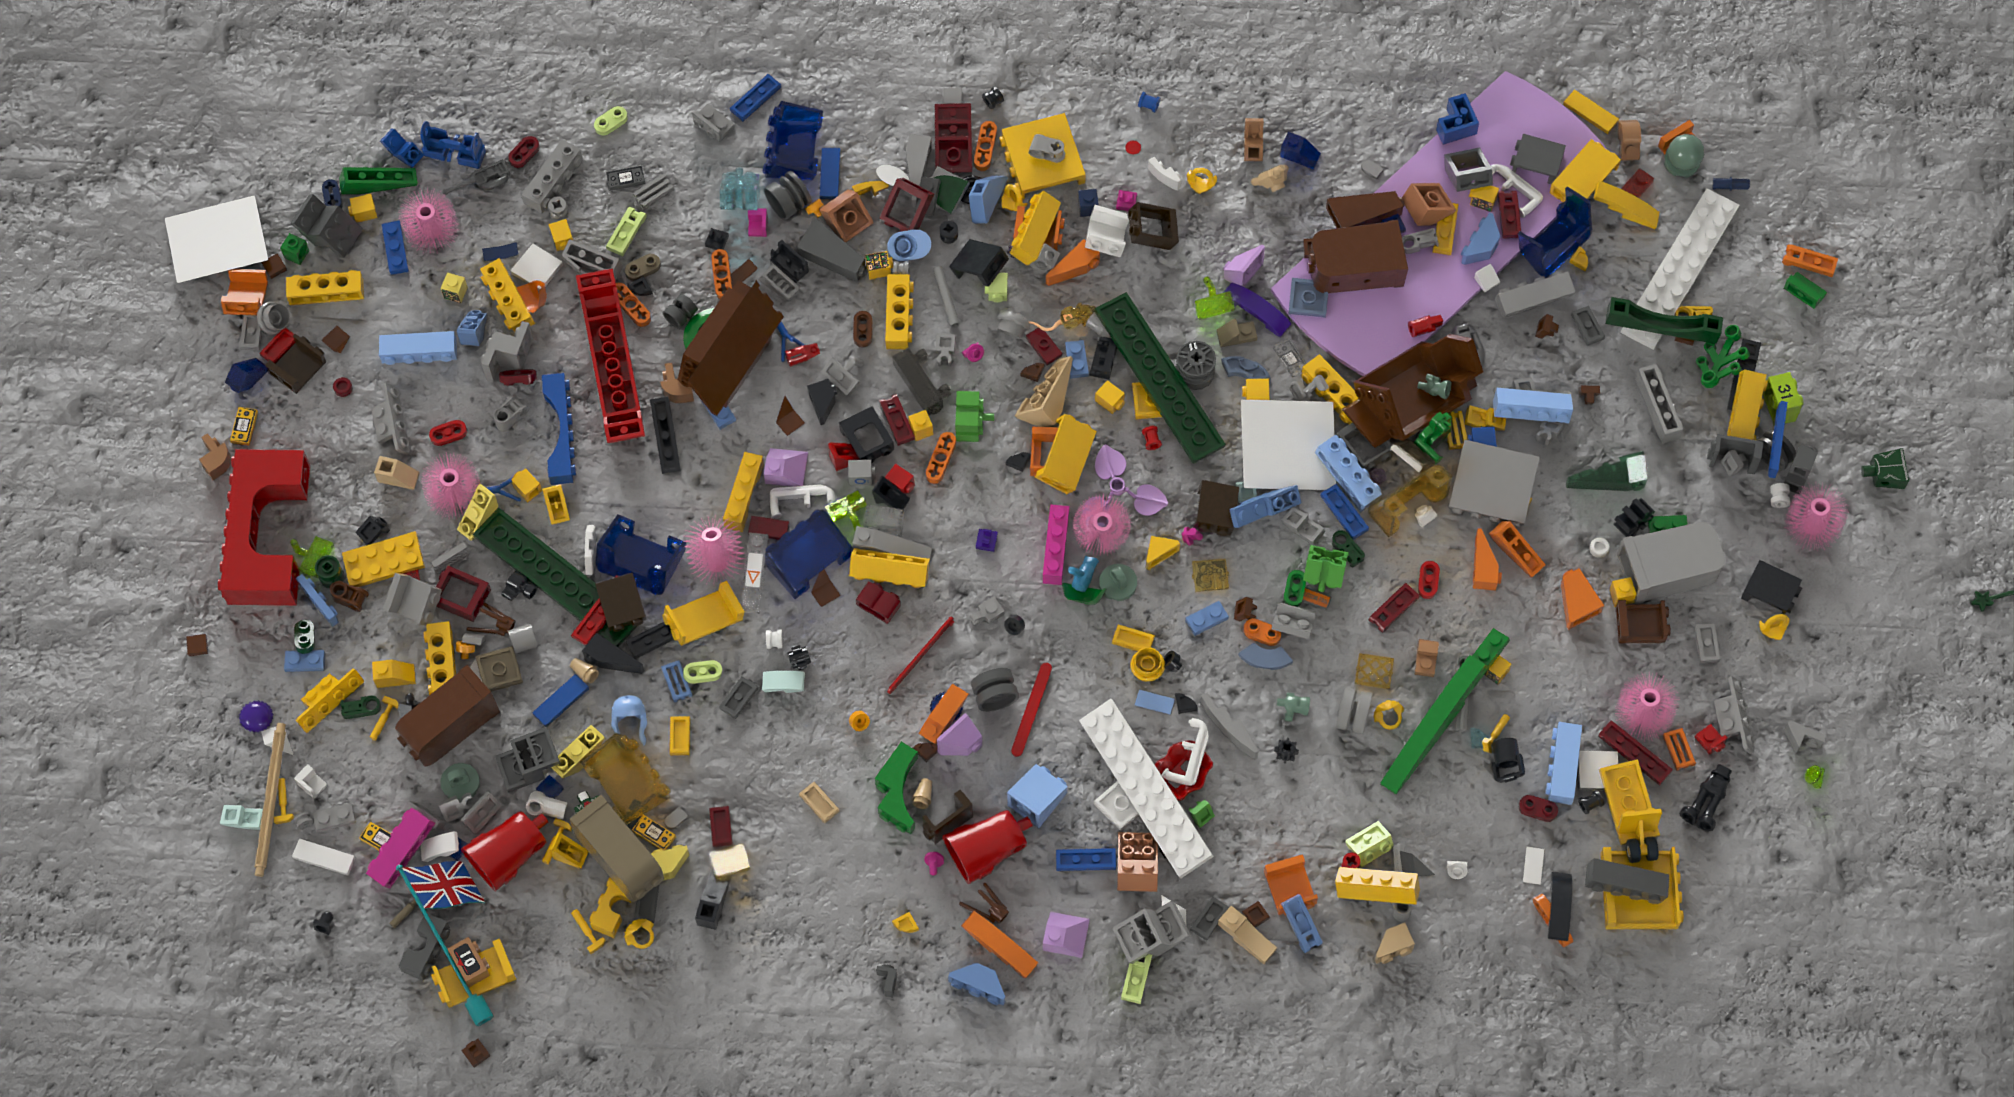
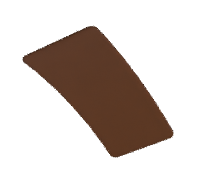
(743, 272)

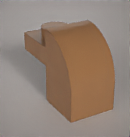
(1630, 136)
(1253, 139)
(673, 388)
(217, 460)
(1426, 657)

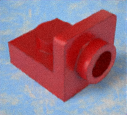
(1711, 739)

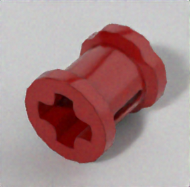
(1151, 438)
(1351, 857)

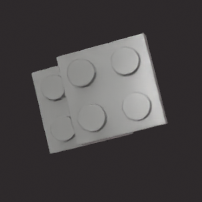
(507, 351)
(1151, 932)

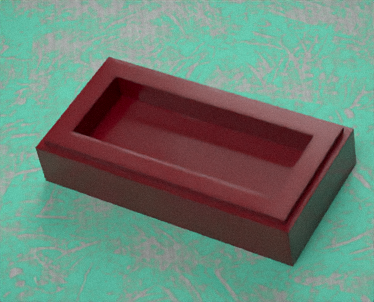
(773, 527)
(720, 826)

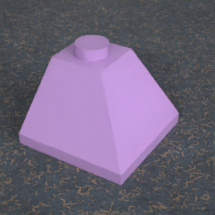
(1244, 266)
(785, 467)
(960, 738)
(1065, 934)

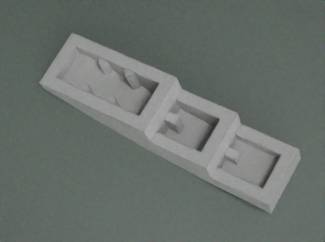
(1234, 731)

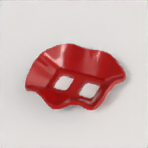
(1174, 760)

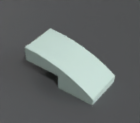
(783, 681)
(241, 817)

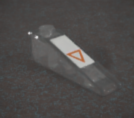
(754, 572)

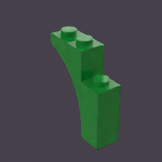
(892, 780)

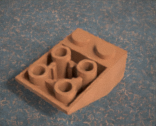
(1137, 862)

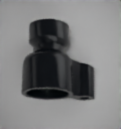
(518, 584)

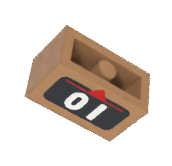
(469, 962)

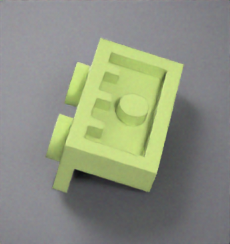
(1370, 843)

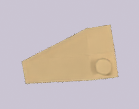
(1049, 396)

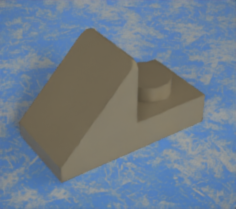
(1235, 333)

